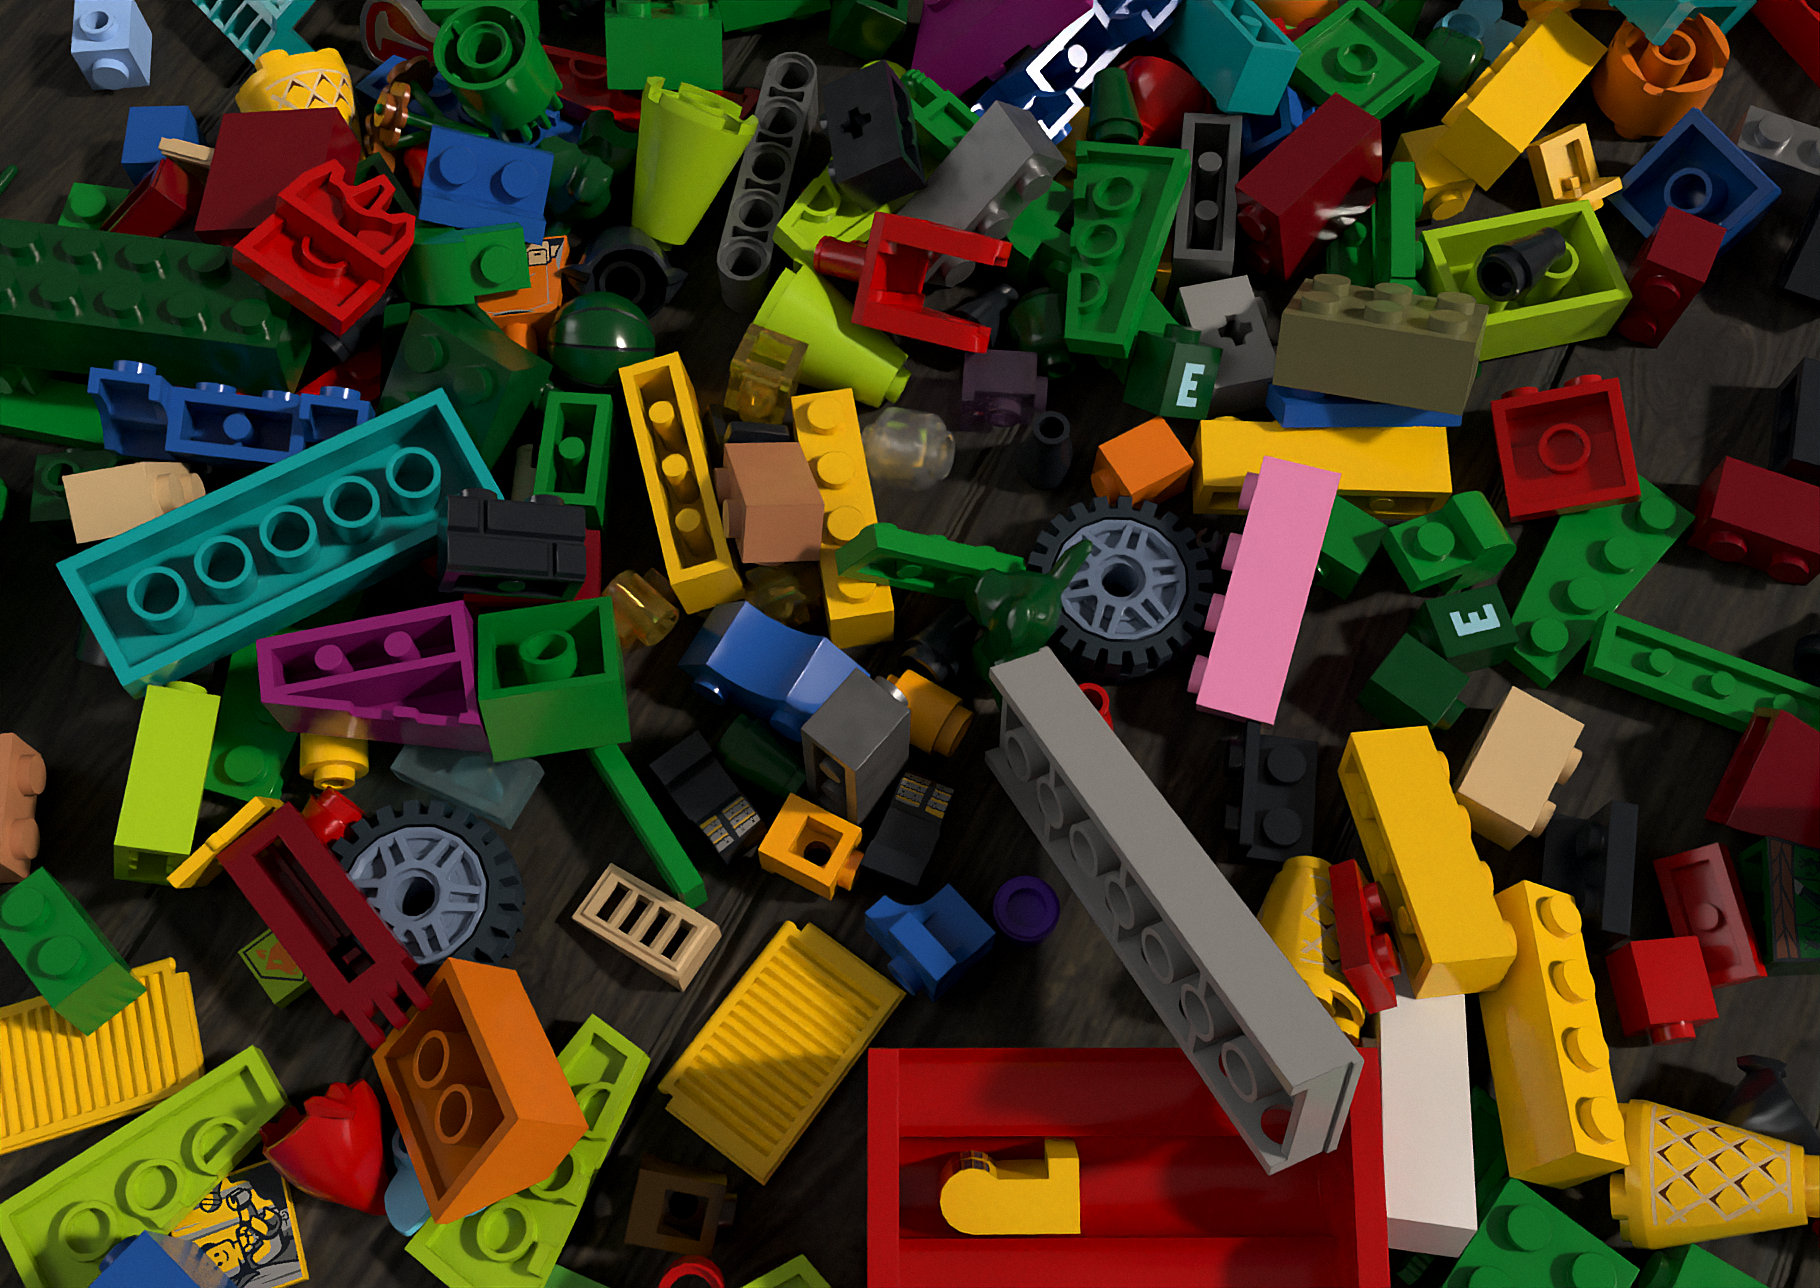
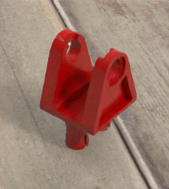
(894, 271)

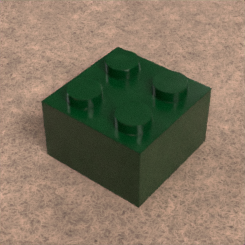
(482, 372)

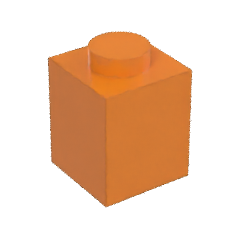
(1142, 465)

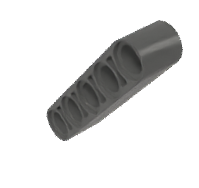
(768, 181)

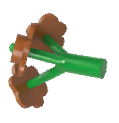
(406, 82)

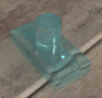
(471, 779)

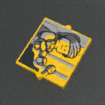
(249, 1229)

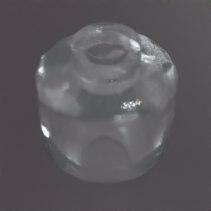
(908, 448)

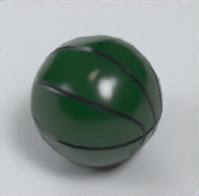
(595, 339)

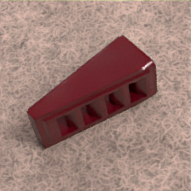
(158, 203)

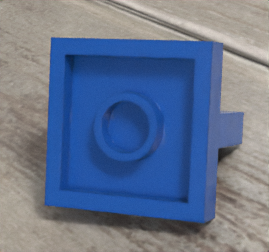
(484, 183)

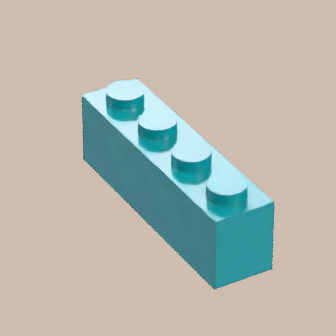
(1233, 53)

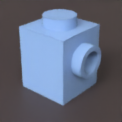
(111, 43)

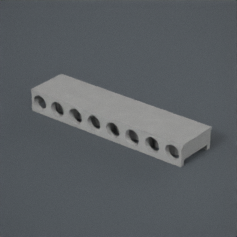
(1177, 906)

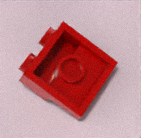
(1564, 448)

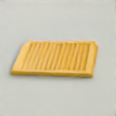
(778, 1047)
(69, 1082)

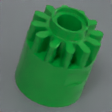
(497, 69)

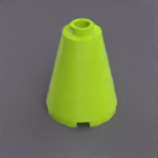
(683, 157)
(838, 351)

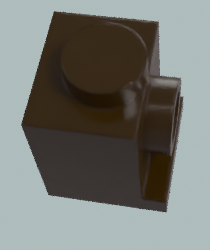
(660, 1226)

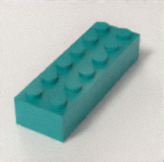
(274, 544)

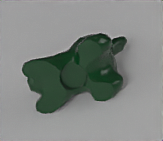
(588, 171)
(1017, 611)

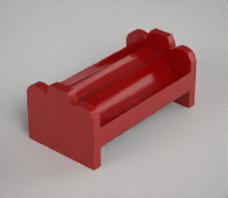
(1161, 1175)

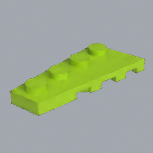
(826, 212)
(140, 1174)
(523, 1234)

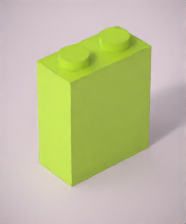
(165, 782)

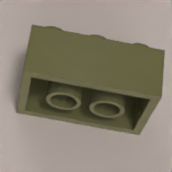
(1381, 343)

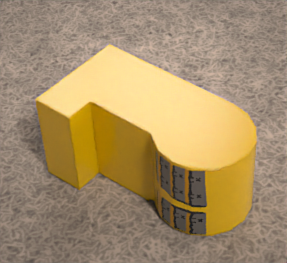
(1013, 1195)

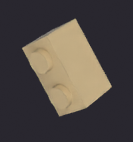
(126, 496)
(1515, 767)

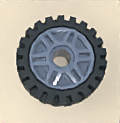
(1150, 560)
(441, 852)

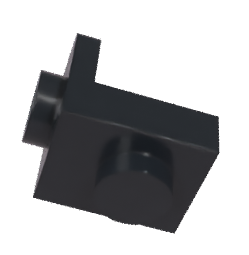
(725, 426)

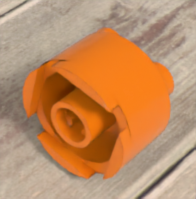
(1654, 86)

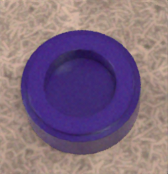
(1025, 911)

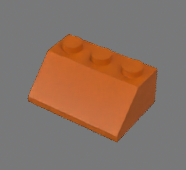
(477, 1091)

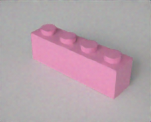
(1266, 591)

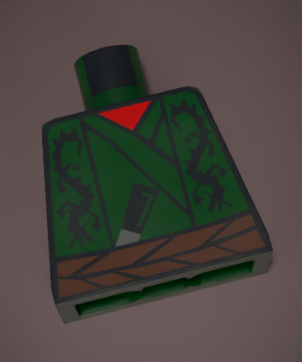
(1783, 904)

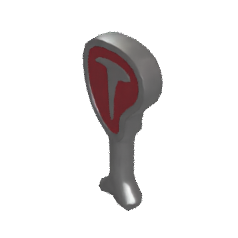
(397, 30)

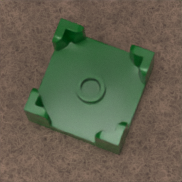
(1363, 61)

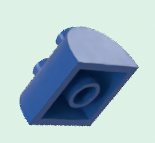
(1700, 174)

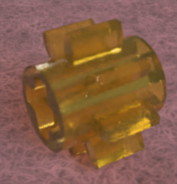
(785, 591)
(642, 606)

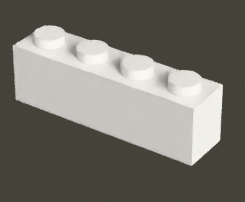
(1425, 1120)

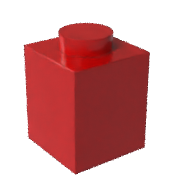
(1662, 989)

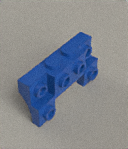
(1058, 71)
(212, 423)

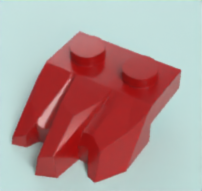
(329, 245)

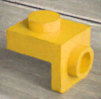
(1567, 169)

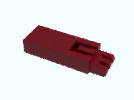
(316, 908)

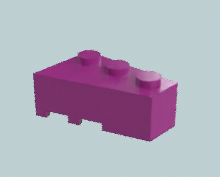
(973, 38)
(380, 679)

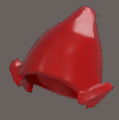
(1162, 97)
(333, 1148)

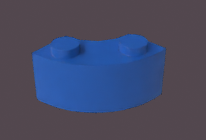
(764, 666)

